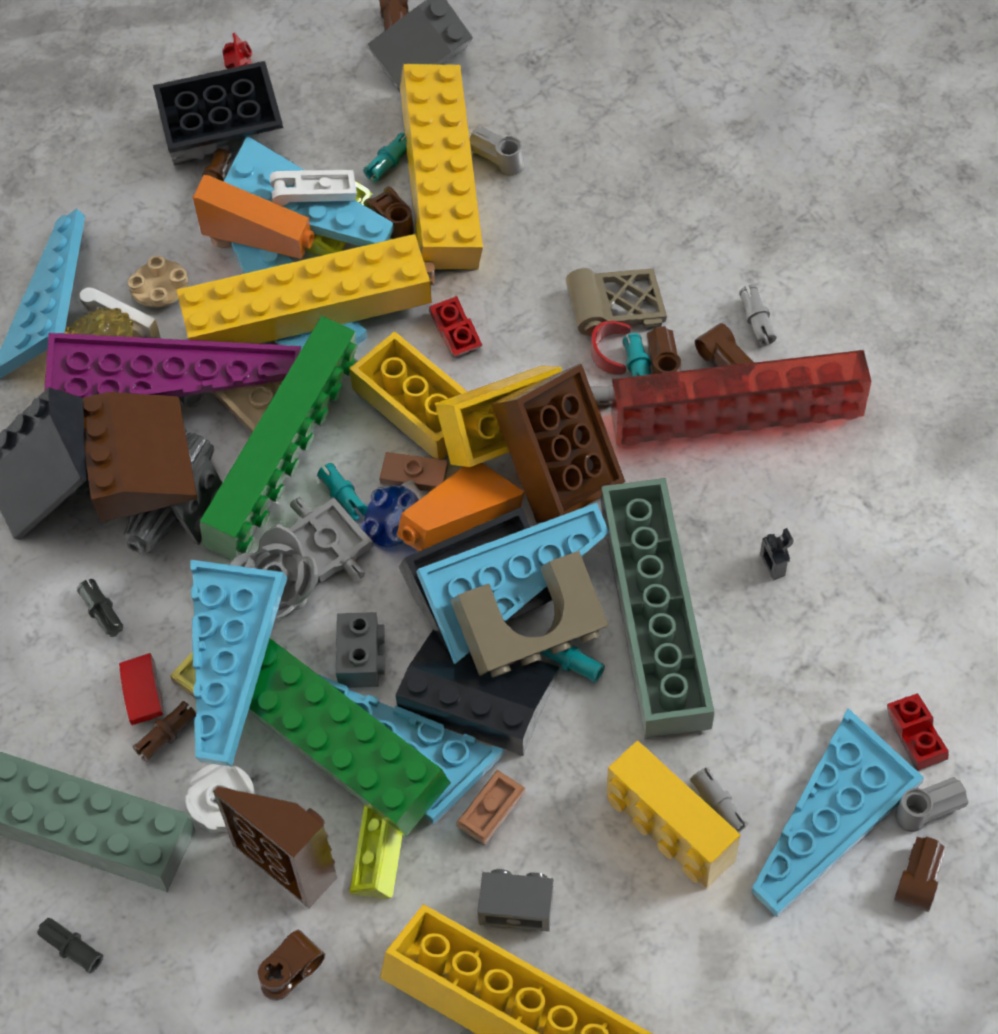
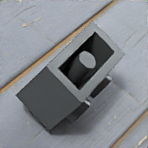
(358, 649)
(515, 900)

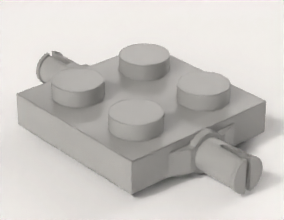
(330, 538)

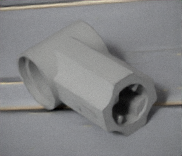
(501, 150)
(932, 802)

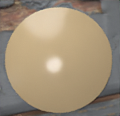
(157, 282)

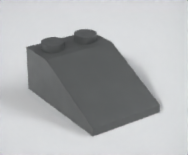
(423, 36)

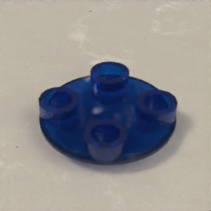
(384, 514)

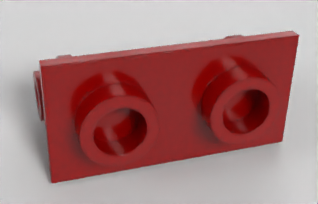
(237, 53)

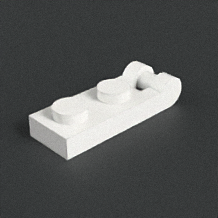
(313, 186)
(144, 325)

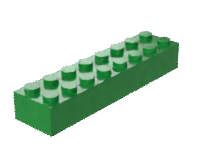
(278, 440)
(345, 740)

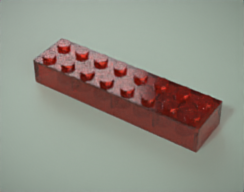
(740, 397)

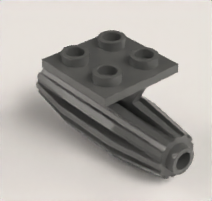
(150, 527)

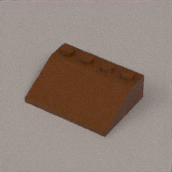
(558, 443)
(136, 453)
(280, 841)

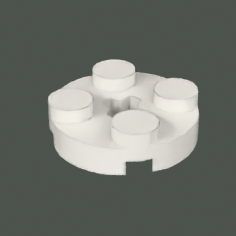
(200, 794)

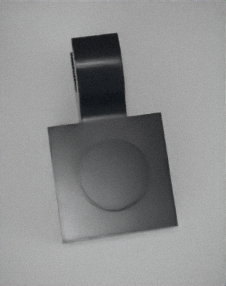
(775, 553)

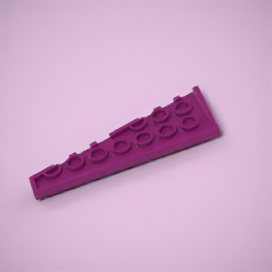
(158, 366)

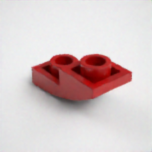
(454, 326)
(141, 689)
(917, 732)

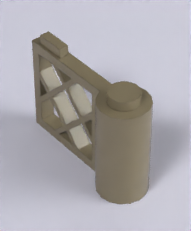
(591, 301)

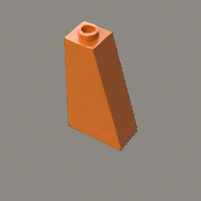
(249, 219)
(457, 505)

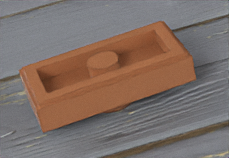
(401, 468)
(490, 807)

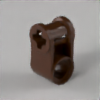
(393, 209)
(293, 961)

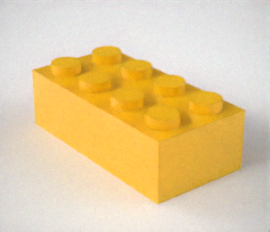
(405, 390)
(471, 424)
(672, 815)

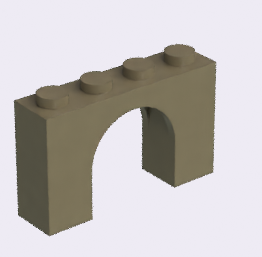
(497, 645)

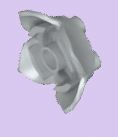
(283, 552)

